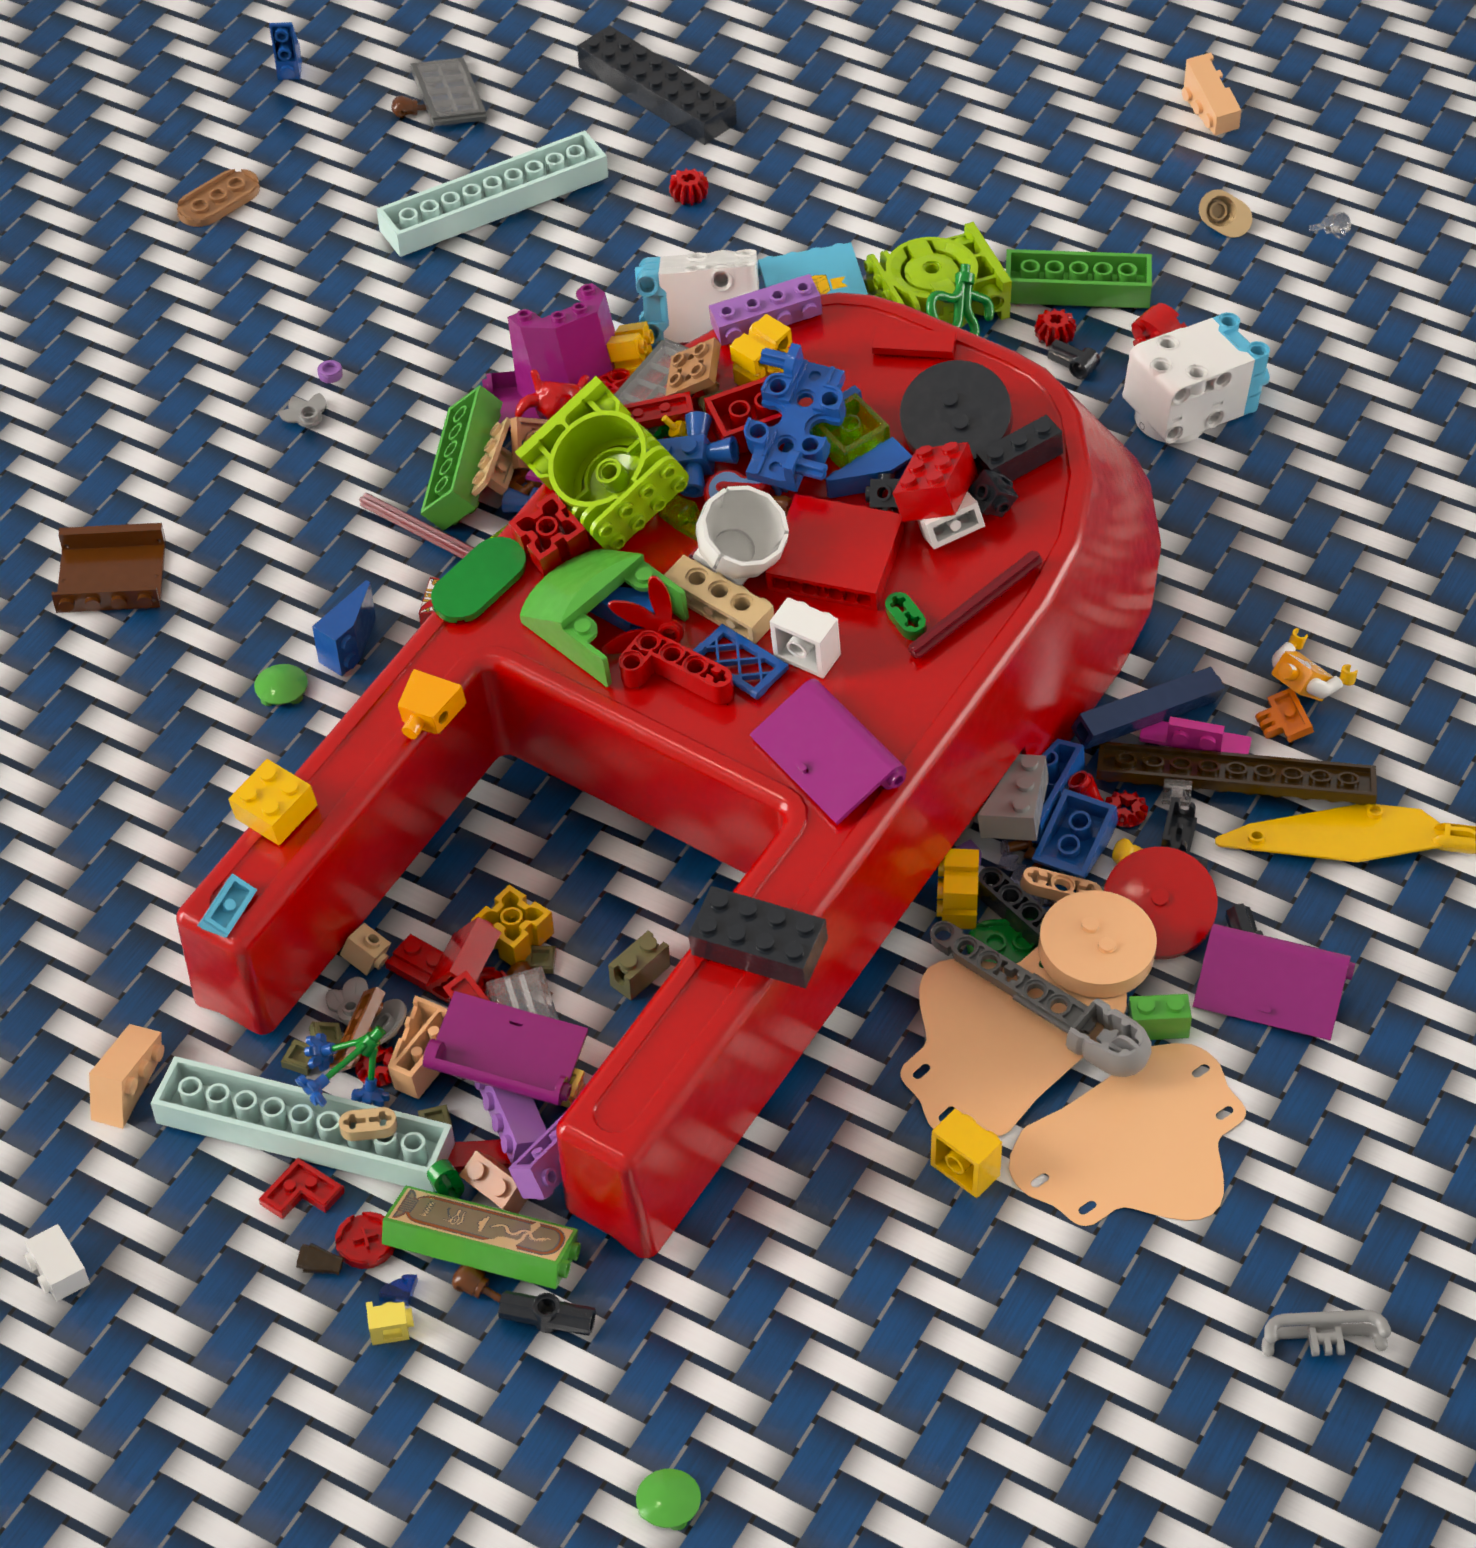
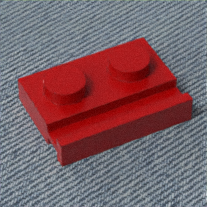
(414, 960)

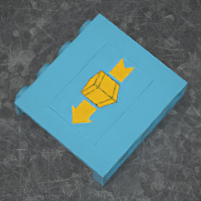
(831, 268)

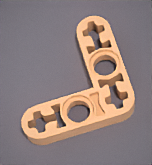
(1050, 892)

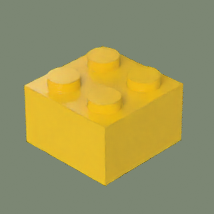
(273, 802)
(966, 1152)

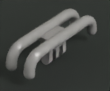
(1326, 1329)

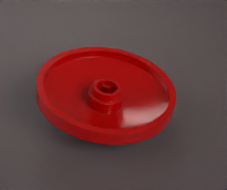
(1172, 892)

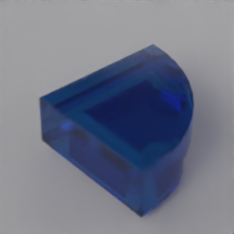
(399, 1290)

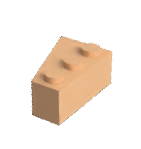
(123, 1074)

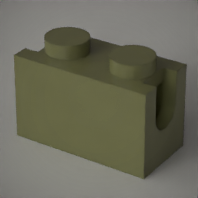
(639, 965)

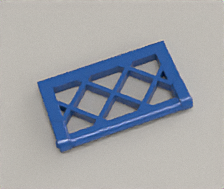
(767, 679)

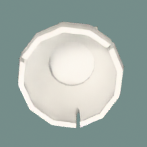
(740, 533)

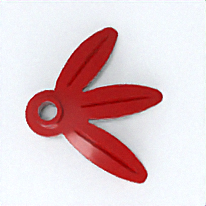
(644, 618)

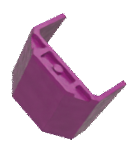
(563, 343)

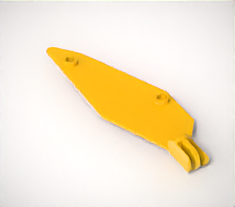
(1352, 834)

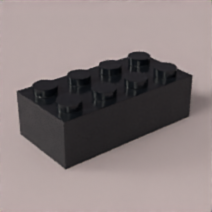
(758, 937)

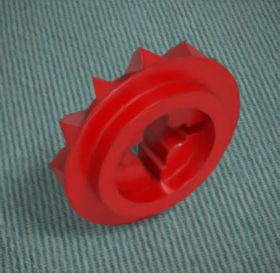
(1131, 817)
(381, 1073)

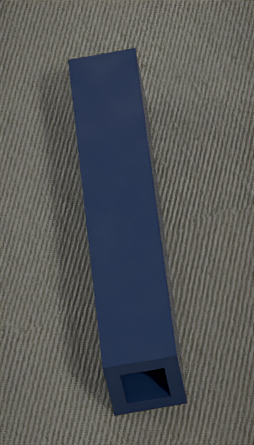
(1147, 707)

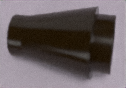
(318, 1260)

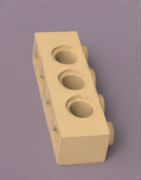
(721, 599)

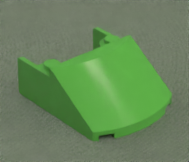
(566, 594)

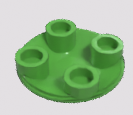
(281, 685)
(668, 1498)

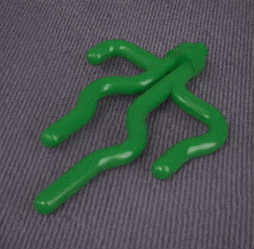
(962, 300)

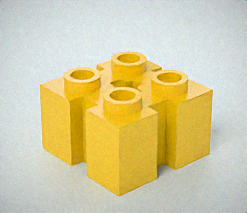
(630, 345)
(747, 349)
(958, 888)
(519, 924)

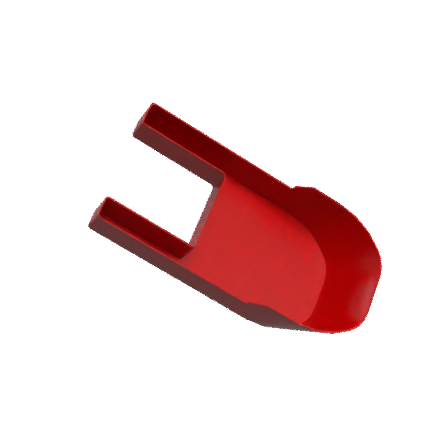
(715, 1035)

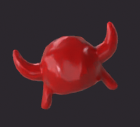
(548, 396)

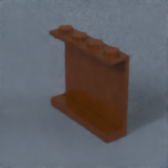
(110, 567)

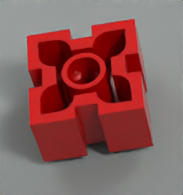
(549, 533)

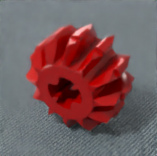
(688, 186)
(1055, 325)

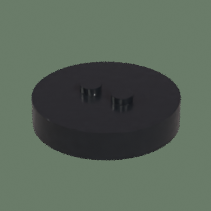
(956, 404)

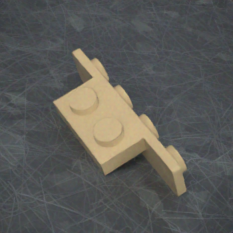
(496, 464)

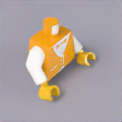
(1303, 674)

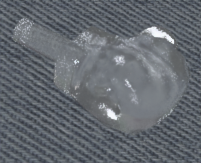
(1337, 223)

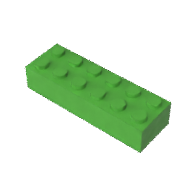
(1080, 278)
(458, 456)

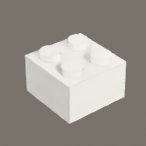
(805, 637)

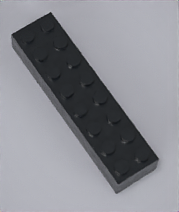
(657, 85)

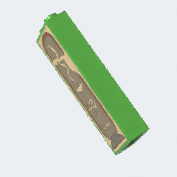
(481, 1237)

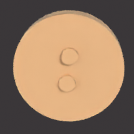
(1097, 944)

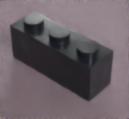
(1022, 449)

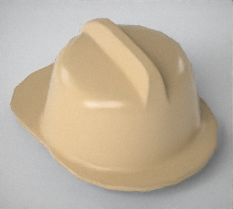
(1225, 213)

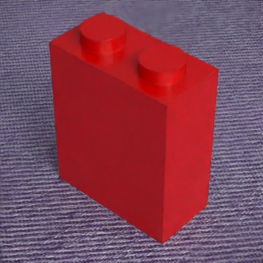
(467, 951)

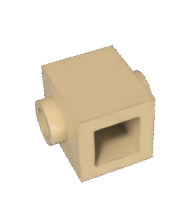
(365, 949)

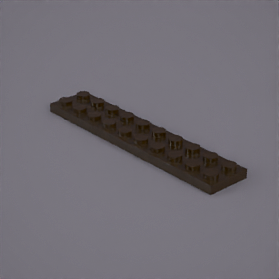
(1238, 772)

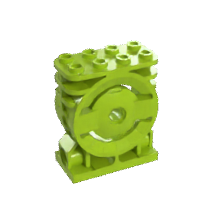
(931, 265)
(613, 456)

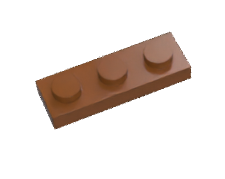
(366, 1010)

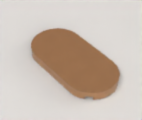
(218, 197)

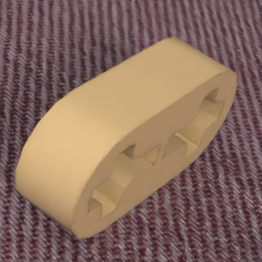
(368, 1124)

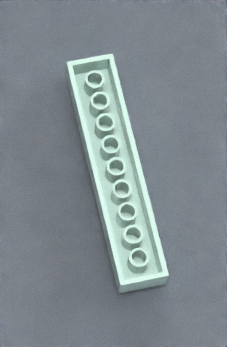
(492, 193)
(286, 1123)

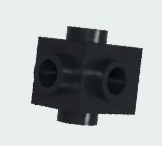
(876, 490)
(993, 493)

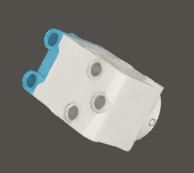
(683, 286)
(1195, 379)

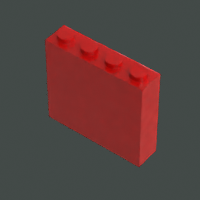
(837, 552)

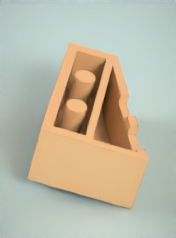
(1209, 96)
(407, 1059)

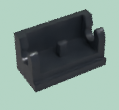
(1179, 826)

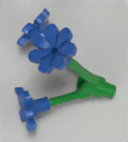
(322, 1056)

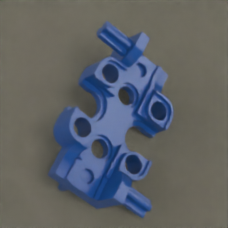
(800, 380)

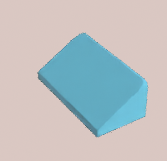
(227, 906)

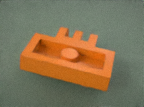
(1284, 717)

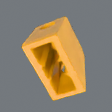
(429, 703)

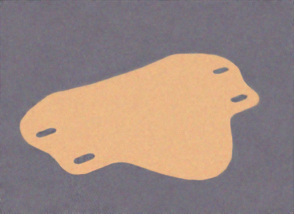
(986, 1048)
(1135, 1142)

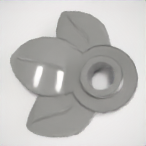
(304, 412)
(347, 999)

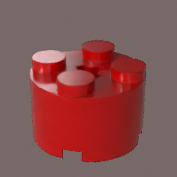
(1155, 322)

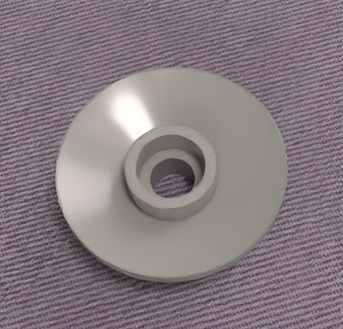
(390, 1018)

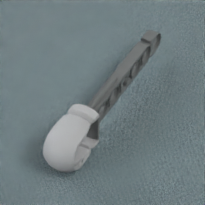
(1121, 1046)

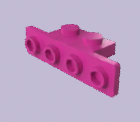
(1195, 735)

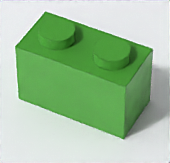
(1162, 1015)

